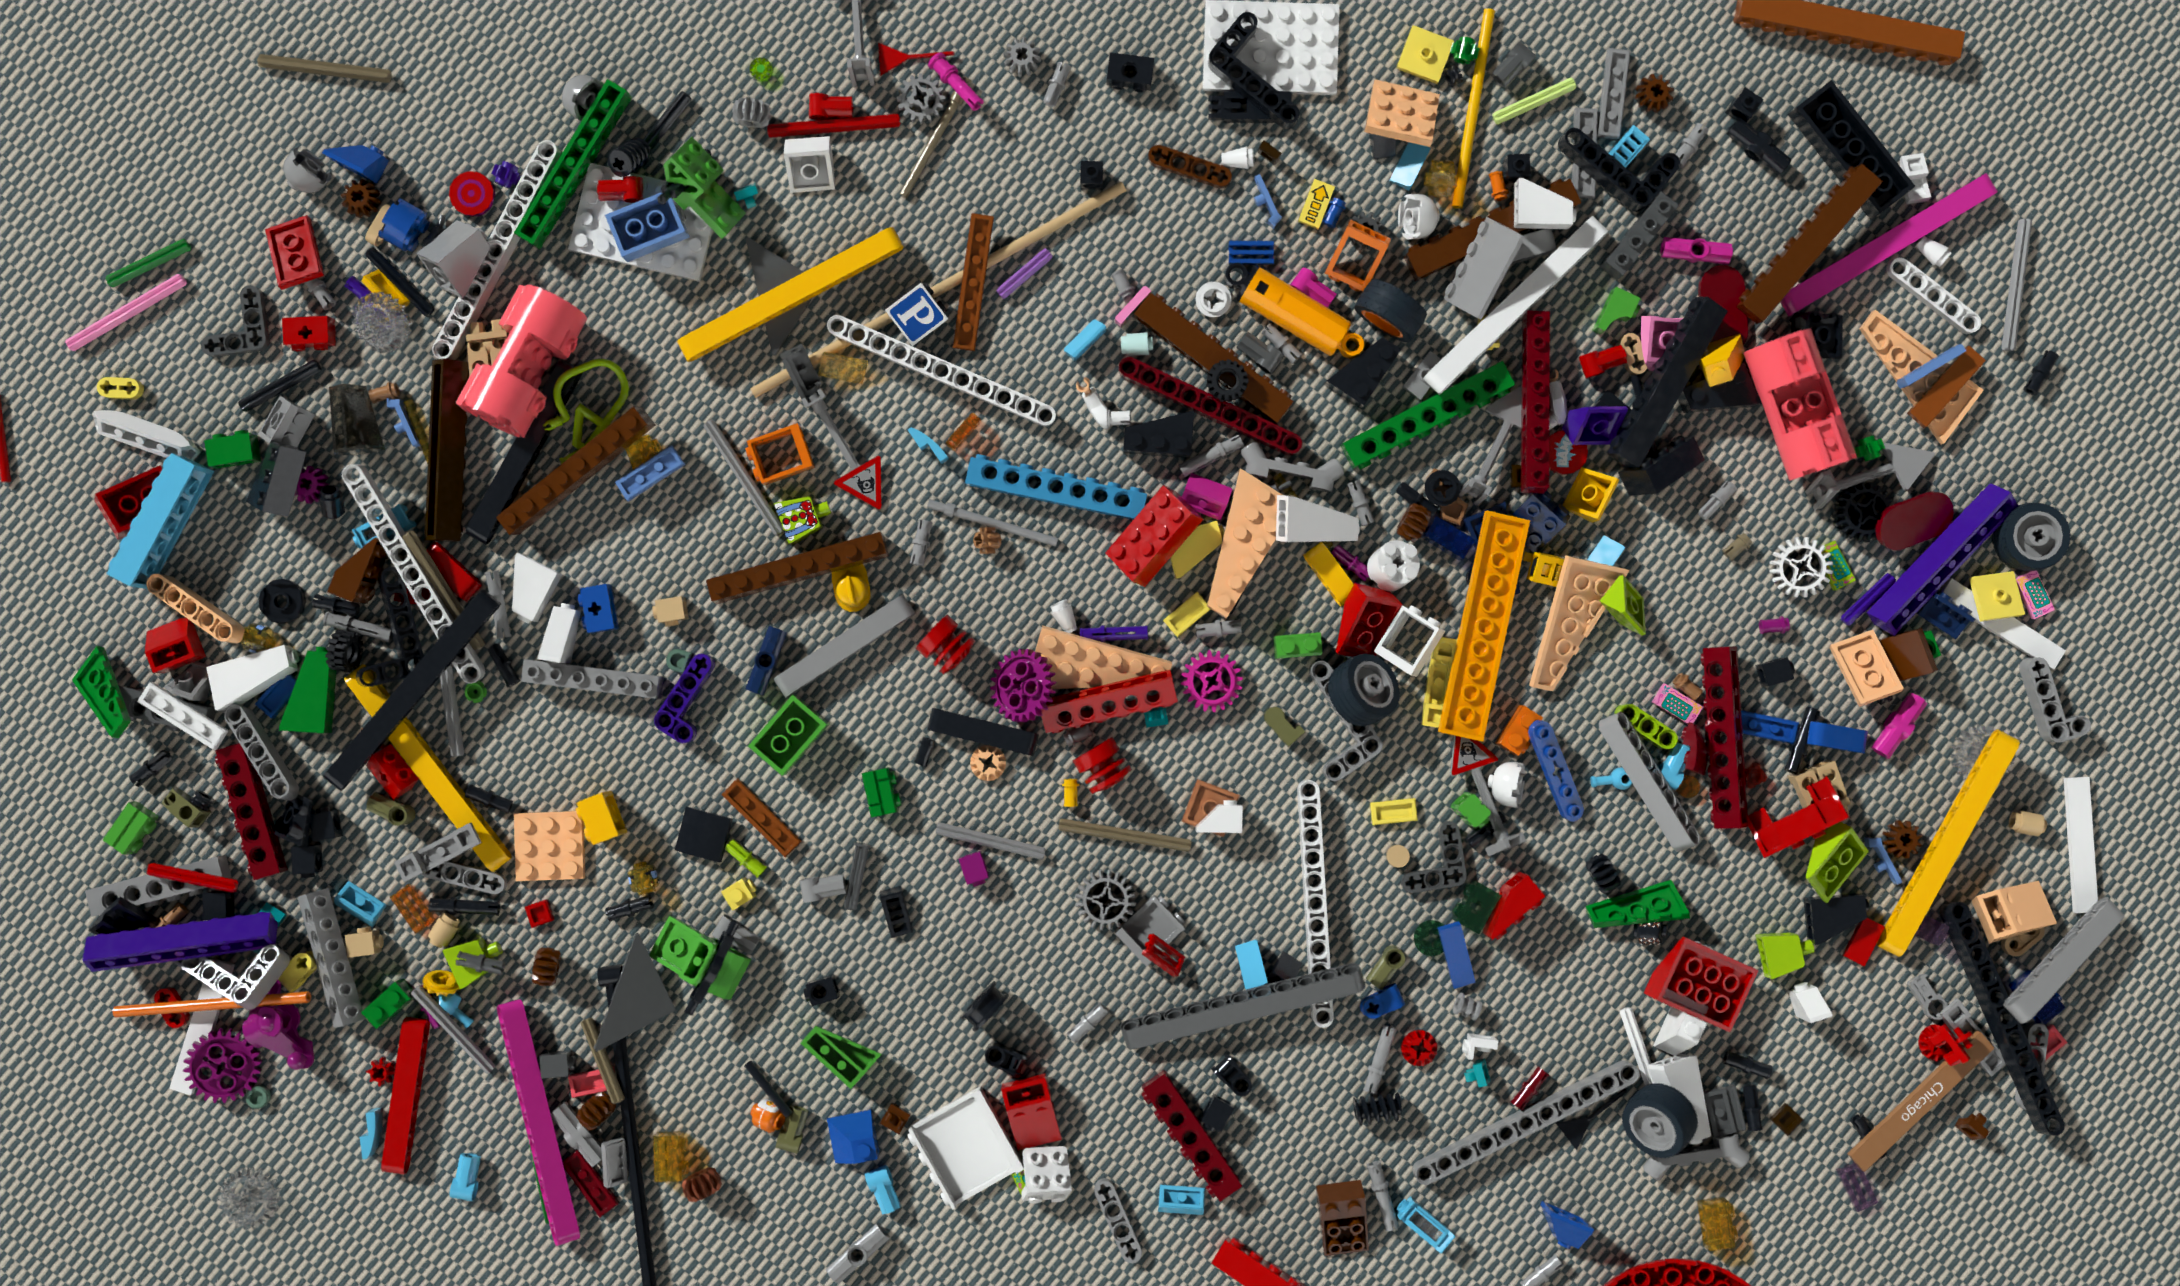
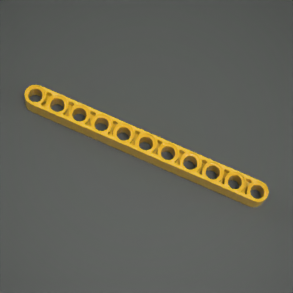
(790, 294)
(433, 774)
(1948, 842)

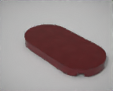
(1724, 287)
(1914, 520)

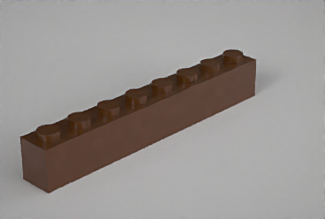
(1809, 243)
(1453, 247)
(1205, 352)
(575, 470)
(797, 568)

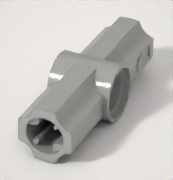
(577, 1135)
(847, 1262)

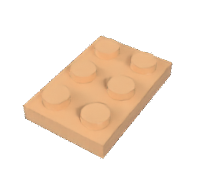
(1866, 668)

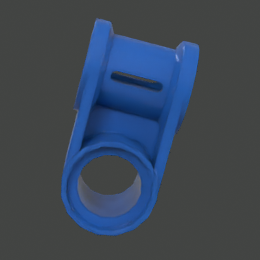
(1385, 1000)

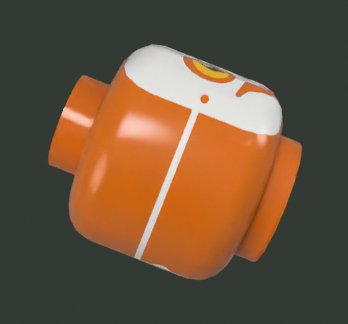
(767, 1116)

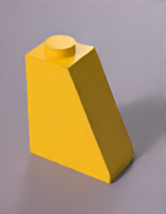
(1722, 360)

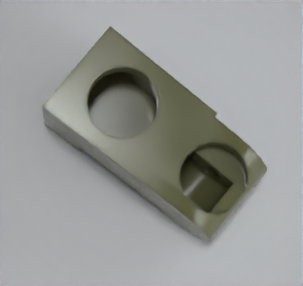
(1283, 729)
(180, 806)

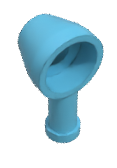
(1614, 779)
(450, 1005)

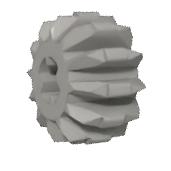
(1022, 48)
(751, 113)

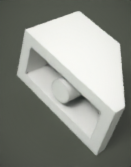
(1222, 819)
(1808, 1003)

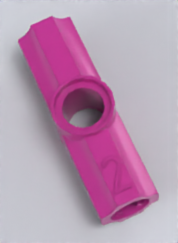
(1709, 251)
(1899, 725)

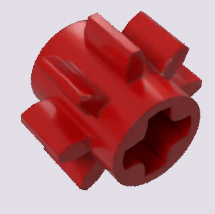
(375, 1071)

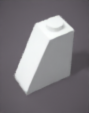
(1541, 208)
(532, 587)
(560, 634)
(1679, 1032)

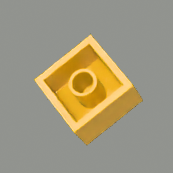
(601, 817)

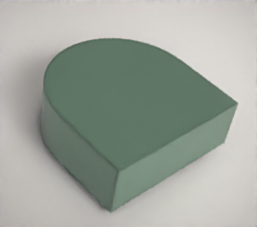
(678, 660)

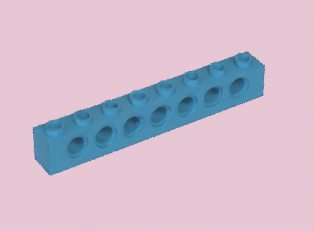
(976, 478)

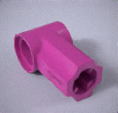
(1308, 284)

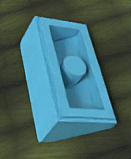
(1409, 165)
(1085, 339)
(1606, 551)
(359, 903)
(1251, 964)
(1181, 1199)

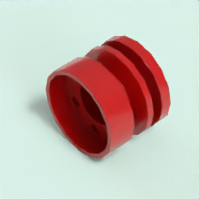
(945, 644)
(1102, 765)

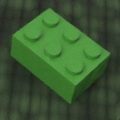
(788, 735)

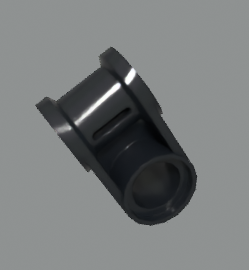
(1007, 1059)
(1232, 1075)

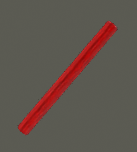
(833, 125)

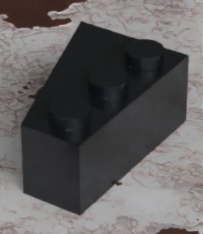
(1161, 437)

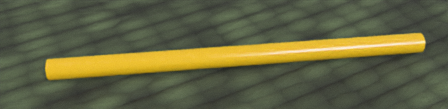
(1473, 108)

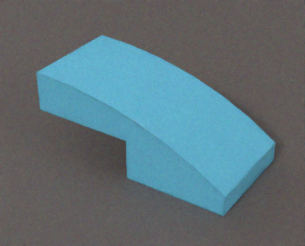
(924, 441)
(370, 1140)

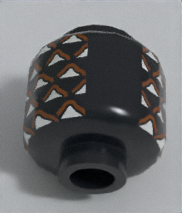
(1650, 933)

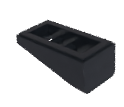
(893, 893)

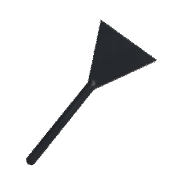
(1576, 1128)

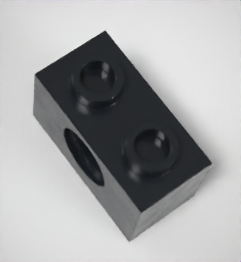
(1140, 65)

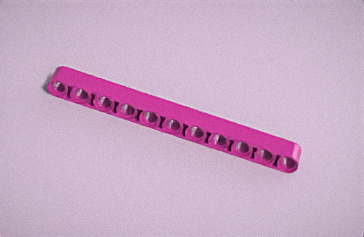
(1888, 244)
(538, 1122)

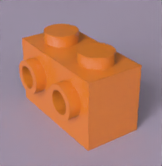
(1515, 734)

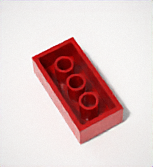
(1154, 536)

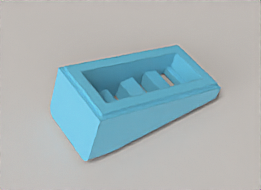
(1638, 136)

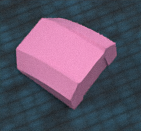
(1655, 336)

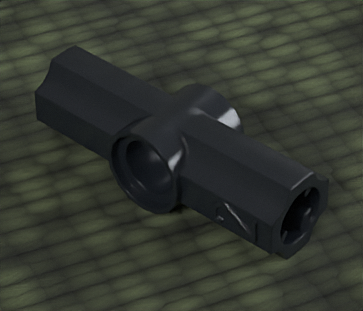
(1759, 146)

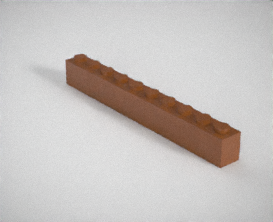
(1852, 28)

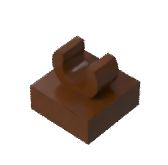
(895, 1118)
(1973, 1126)

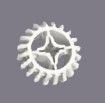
(1783, 558)

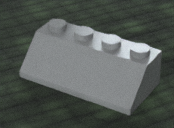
(1483, 267)

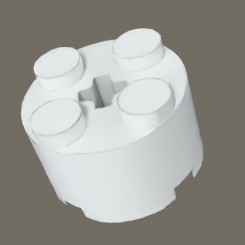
(1393, 565)

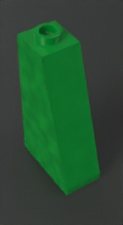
(312, 697)

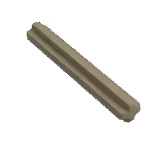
(603, 1062)

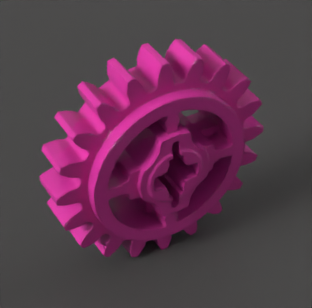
(1227, 690)

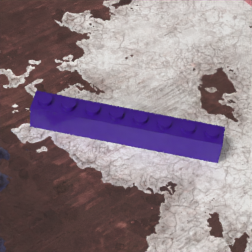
(1942, 559)
(180, 941)

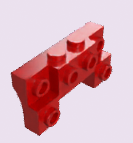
(1800, 825)

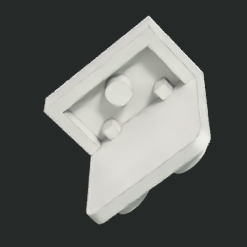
(1046, 1174)

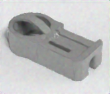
(1925, 994)

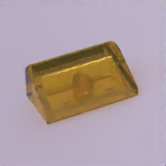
(842, 368)

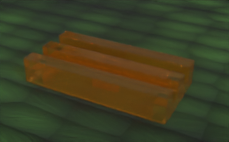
(403, 910)

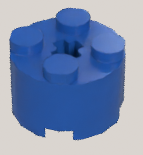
(404, 225)

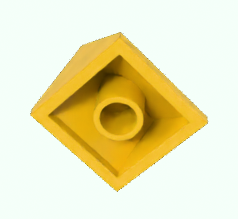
(1590, 494)

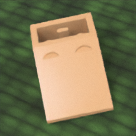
(2013, 911)

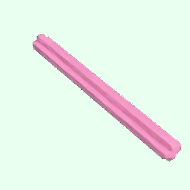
(126, 312)

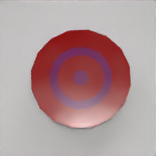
(472, 194)

